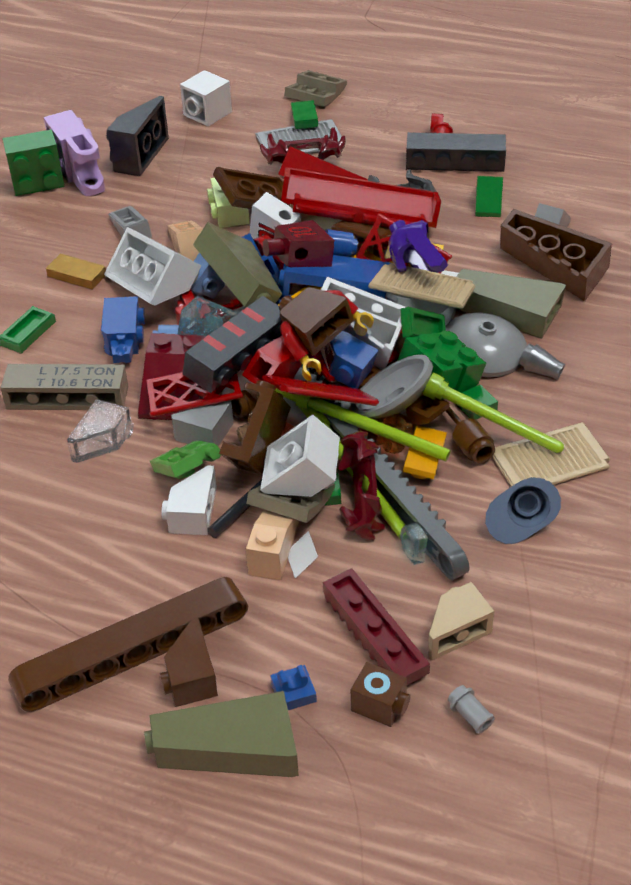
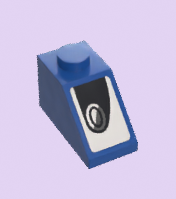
(349, 359)

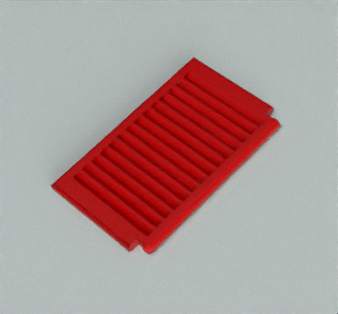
(321, 390)

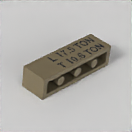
(63, 386)

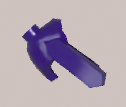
(412, 246)

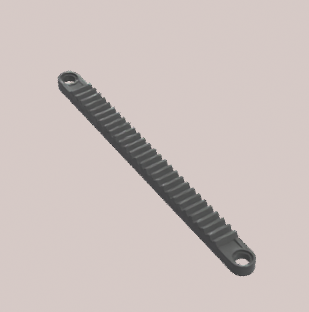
(406, 503)

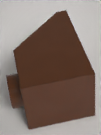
(189, 668)

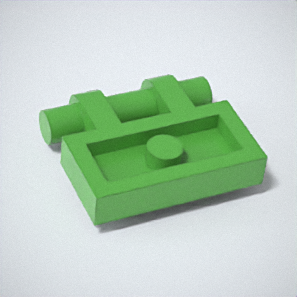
(183, 460)

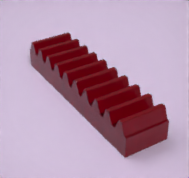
(374, 626)

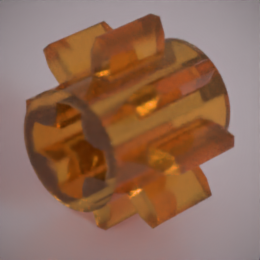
(398, 423)

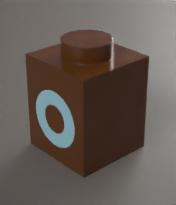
(379, 694)

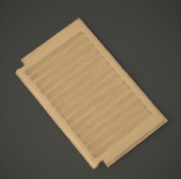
(423, 285)
(527, 459)

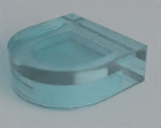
(414, 542)

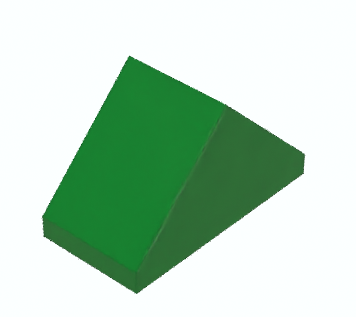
(488, 196)

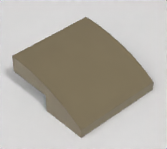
(316, 87)
(296, 507)

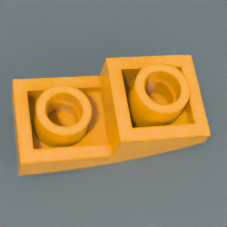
(421, 464)

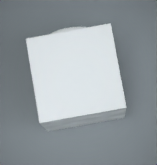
(206, 98)

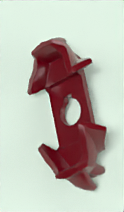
(327, 146)
(359, 456)

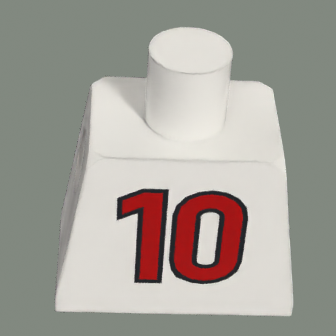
(268, 214)

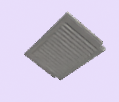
(291, 134)

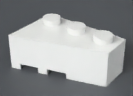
(386, 318)

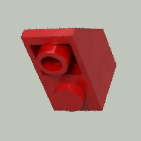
(272, 360)

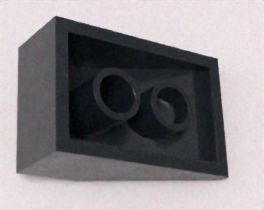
(138, 137)

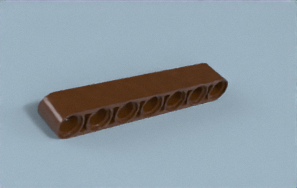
(124, 644)

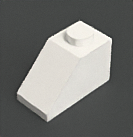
(191, 503)

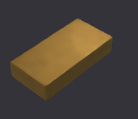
(76, 271)

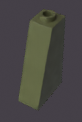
(237, 264)
(520, 300)
(227, 737)

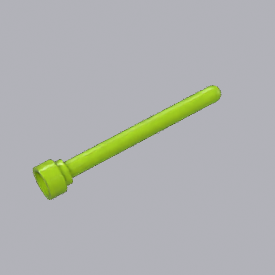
(439, 389)

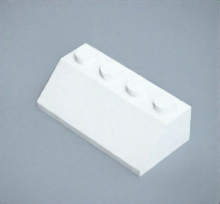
(151, 268)

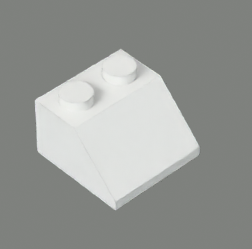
(301, 460)

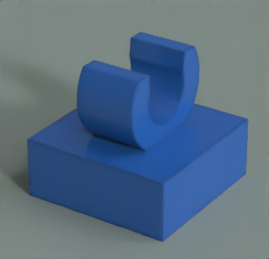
(296, 686)

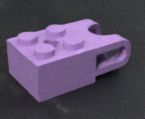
(76, 151)

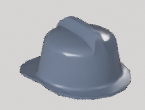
(522, 510)

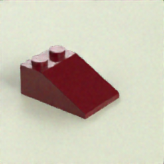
(163, 358)

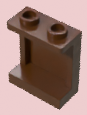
(264, 428)

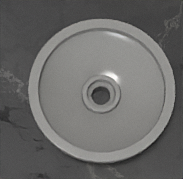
(493, 340)
(396, 387)

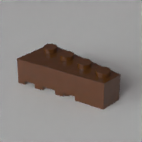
(556, 251)

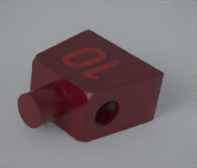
(301, 245)

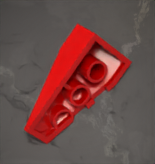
(300, 160)

